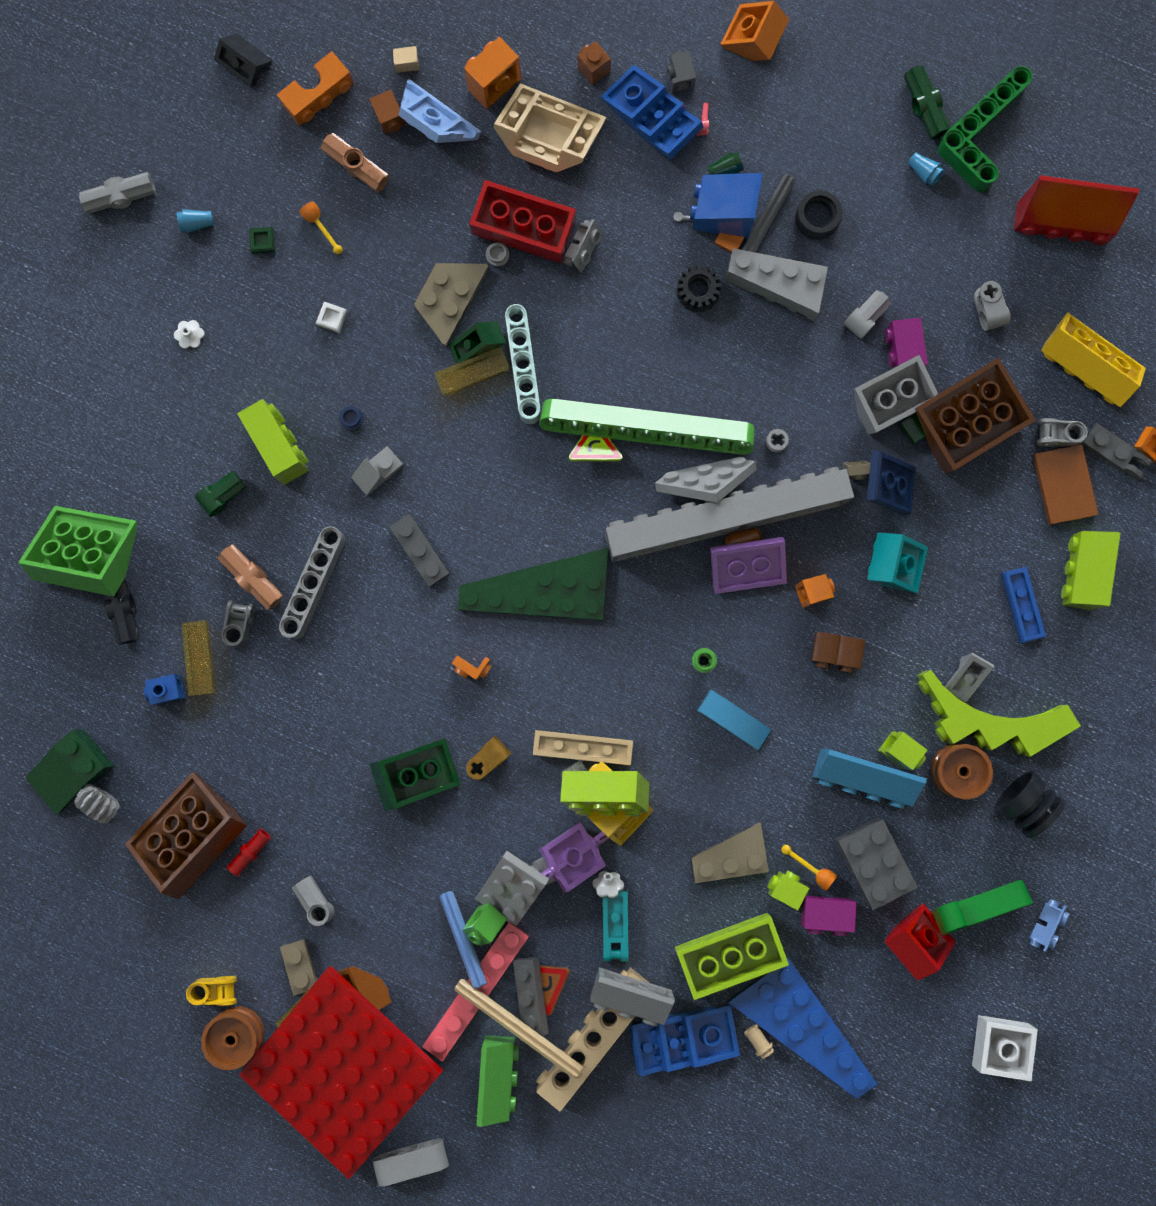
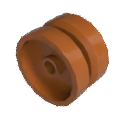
(971, 760)
(219, 1045)

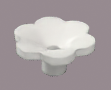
(192, 337)
(608, 884)

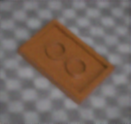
(1065, 484)

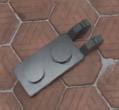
(1115, 451)

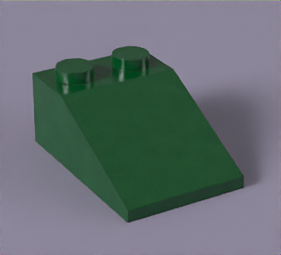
(68, 769)
(414, 774)

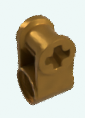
(491, 756)

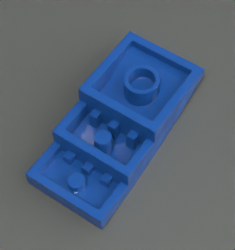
(652, 111)
(685, 1040)

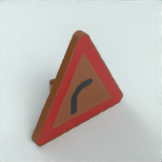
(553, 983)

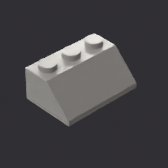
(893, 395)
(631, 997)

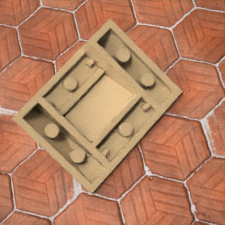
(547, 129)

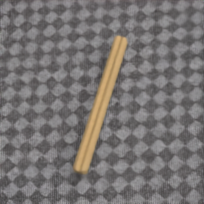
(519, 1028)

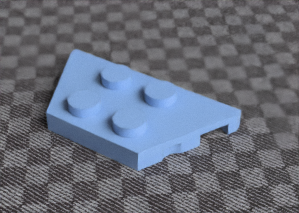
(433, 117)

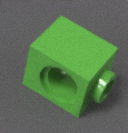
(484, 924)

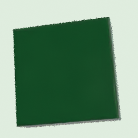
(262, 240)

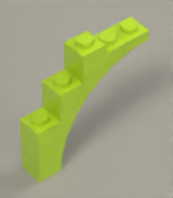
(959, 720)

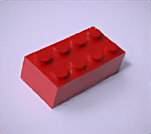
(522, 221)

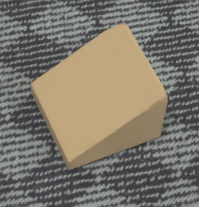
(405, 59)

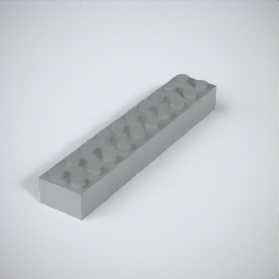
(730, 514)

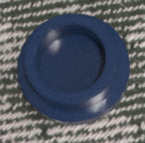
(351, 418)

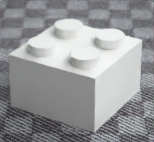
(1004, 1048)

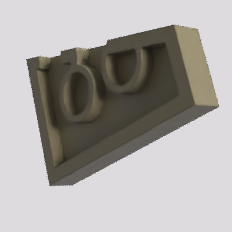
(734, 857)

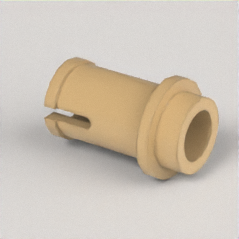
(759, 1041)

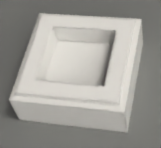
(331, 317)

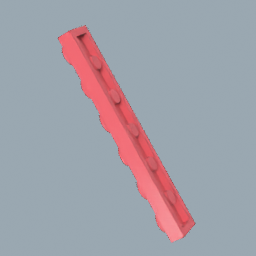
(461, 1010)

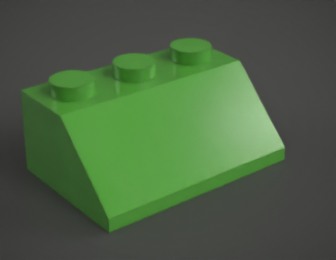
(497, 1080)

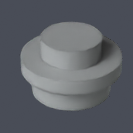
(497, 254)

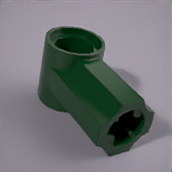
(215, 497)

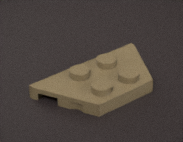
(448, 296)

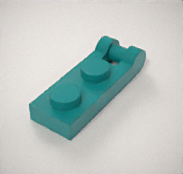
(615, 927)

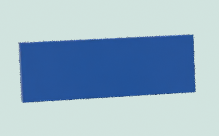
(1023, 605)

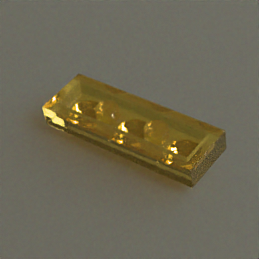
(472, 371)
(198, 658)

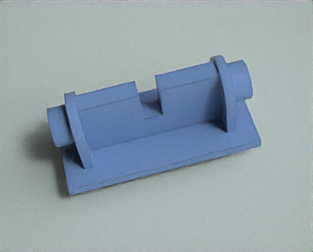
(1054, 917)

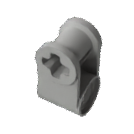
(991, 310)
(1056, 432)

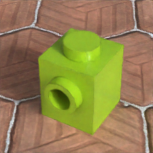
(787, 889)

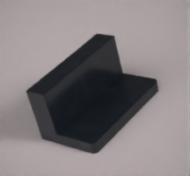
(241, 58)

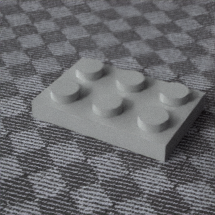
(512, 888)

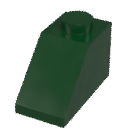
(477, 340)

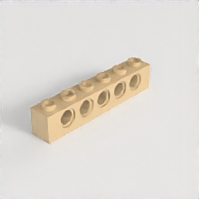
(558, 1092)

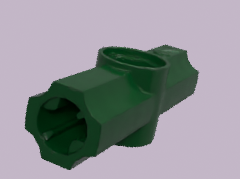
(926, 102)

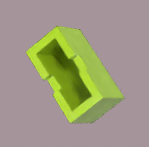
(903, 751)

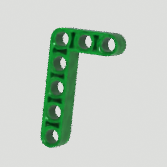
(978, 122)

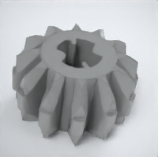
(97, 803)

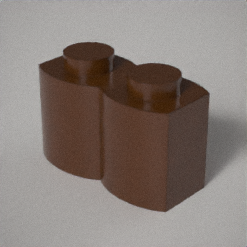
(837, 651)

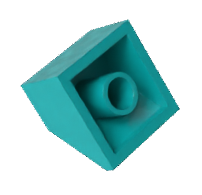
(897, 562)

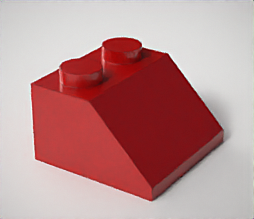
(920, 943)

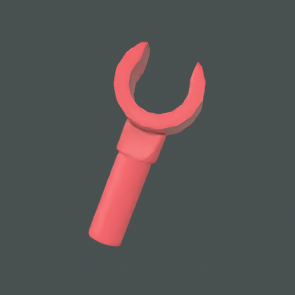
(704, 131)

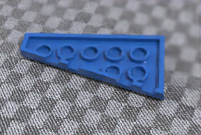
(795, 1017)

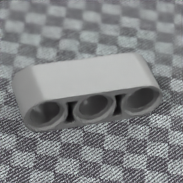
(410, 1162)

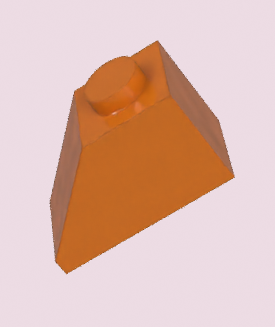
(815, 590)

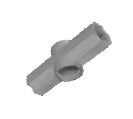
(117, 193)

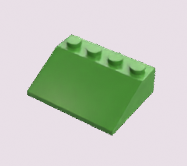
(81, 551)

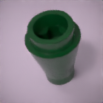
(728, 164)

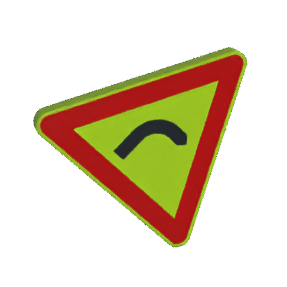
(594, 449)

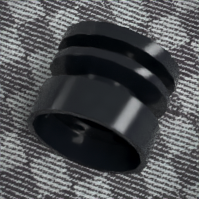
(1030, 804)

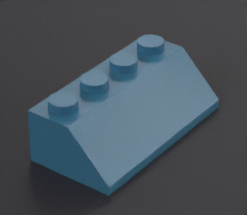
(868, 777)

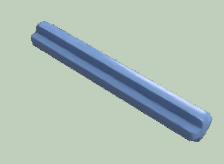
(464, 944)

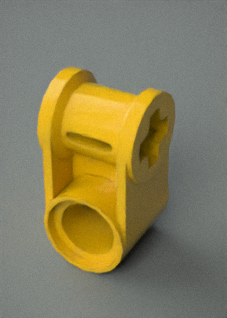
(217, 991)

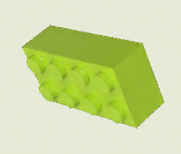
(731, 956)

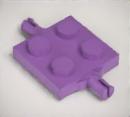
(573, 857)

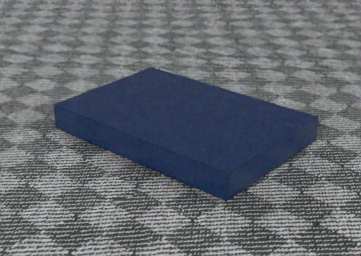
(891, 483)

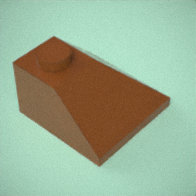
(368, 985)

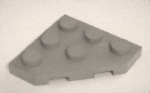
(707, 481)

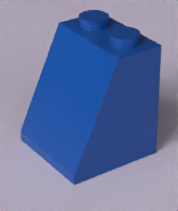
(726, 203)

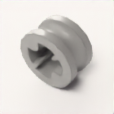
(777, 448)

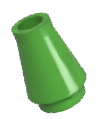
(710, 657)

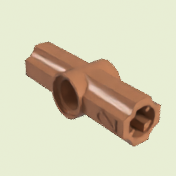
(344, 154)
(250, 577)

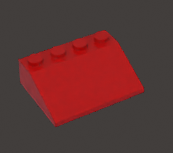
(1074, 209)

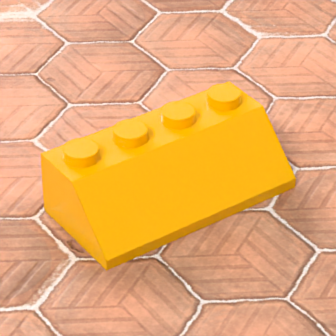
(1094, 360)

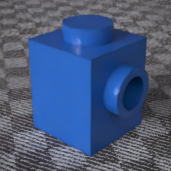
(164, 689)

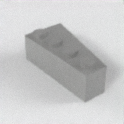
(779, 280)

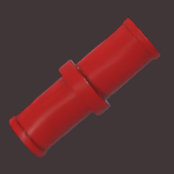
(248, 852)

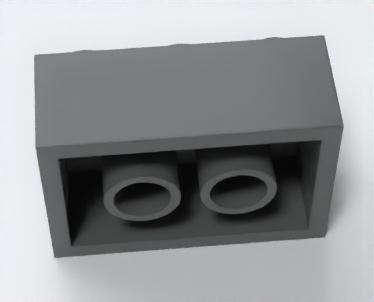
(875, 863)

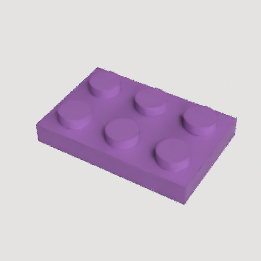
(748, 565)

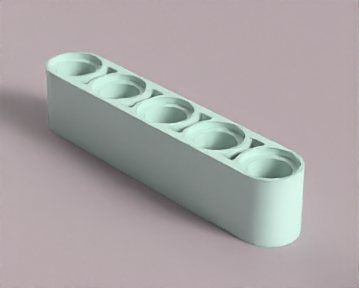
(519, 353)

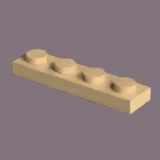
(582, 747)

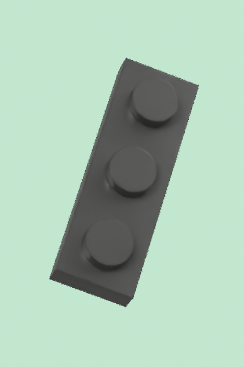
(419, 550)
(530, 994)

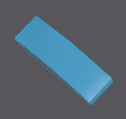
(733, 719)

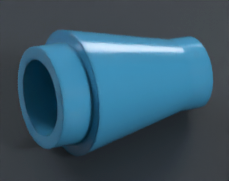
(926, 169)
(194, 220)

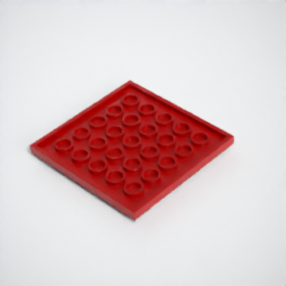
(340, 1072)

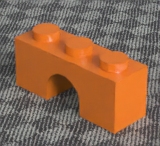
(304, 103)

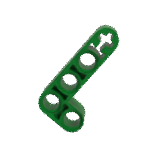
(982, 907)

